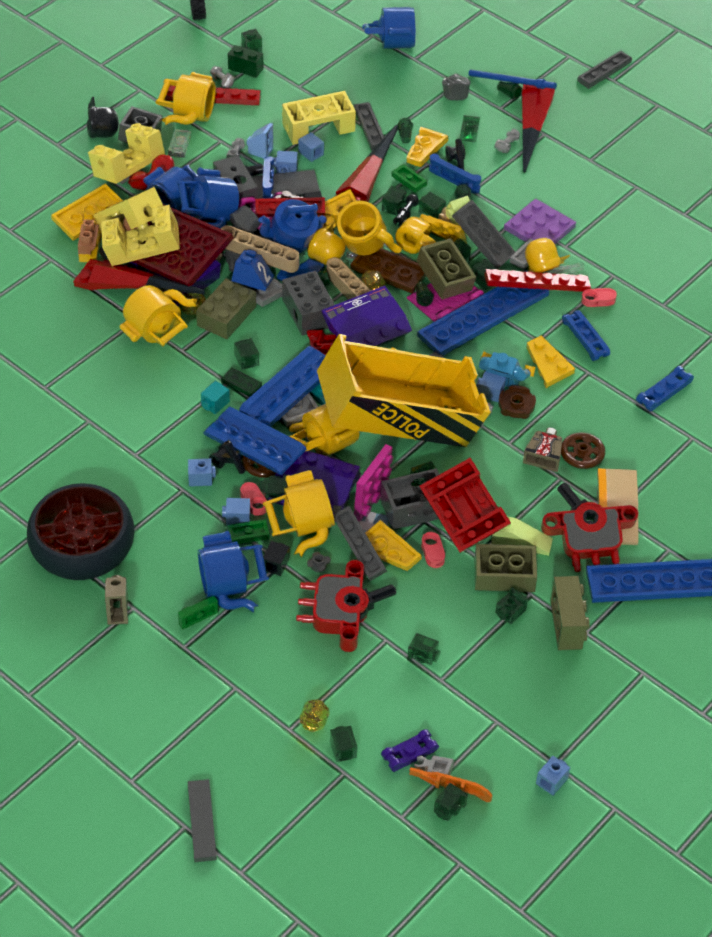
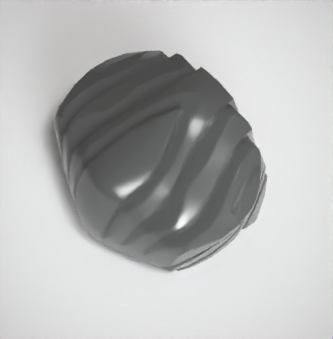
(456, 87)
(245, 219)

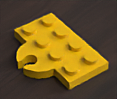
(74, 214)

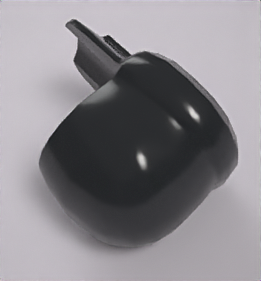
(101, 121)

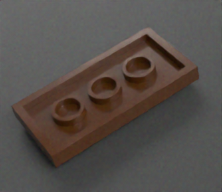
(394, 269)

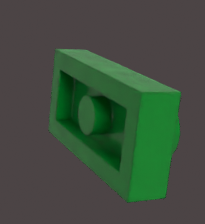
(409, 178)
(249, 531)
(200, 611)

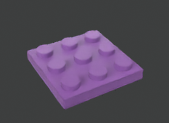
(539, 221)

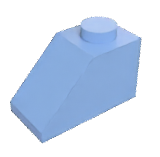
(261, 141)

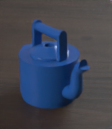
(394, 27)
(166, 184)
(209, 197)
(292, 224)
(226, 570)

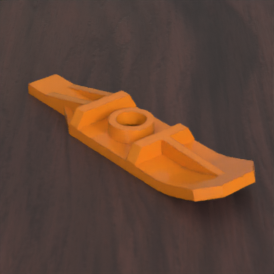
(440, 779)

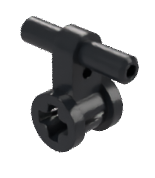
(456, 153)
(227, 454)

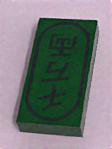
(241, 382)

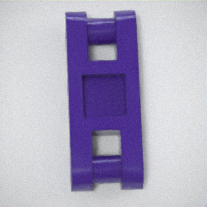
(410, 750)

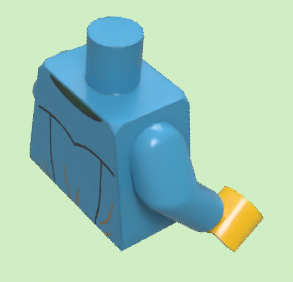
(505, 366)

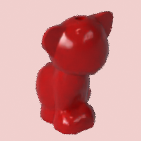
(136, 179)

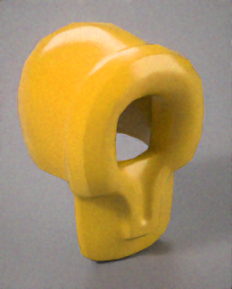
(413, 235)
(326, 245)
(543, 255)

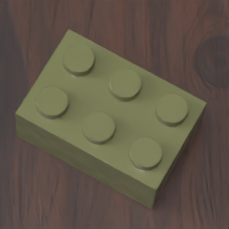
(446, 268)
(226, 308)
(505, 567)
(569, 613)

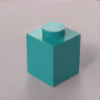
(215, 397)

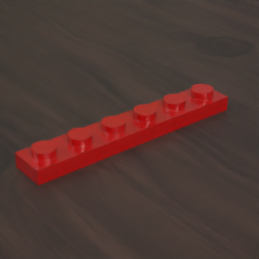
(229, 96)
(537, 280)

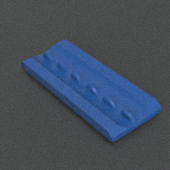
(285, 388)
(256, 440)

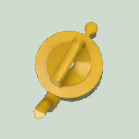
(191, 98)
(361, 219)
(154, 315)
(320, 433)
(305, 509)

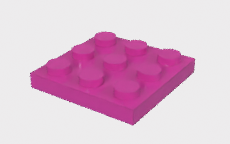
(369, 485)

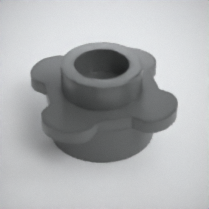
(318, 566)

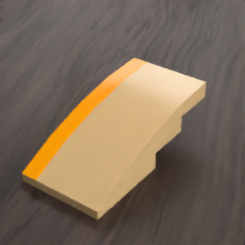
(619, 488)

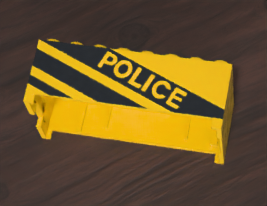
(401, 393)

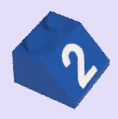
(252, 271)

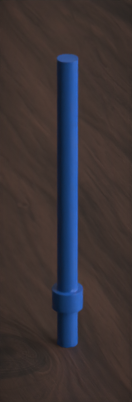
(539, 83)

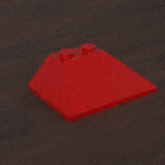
(464, 505)

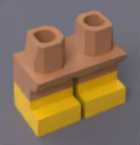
(88, 241)

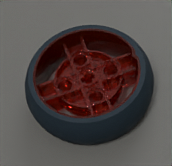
(81, 526)

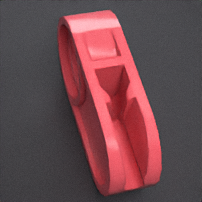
(601, 297)
(252, 491)
(434, 553)

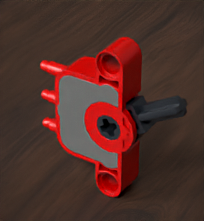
(587, 538)
(342, 603)

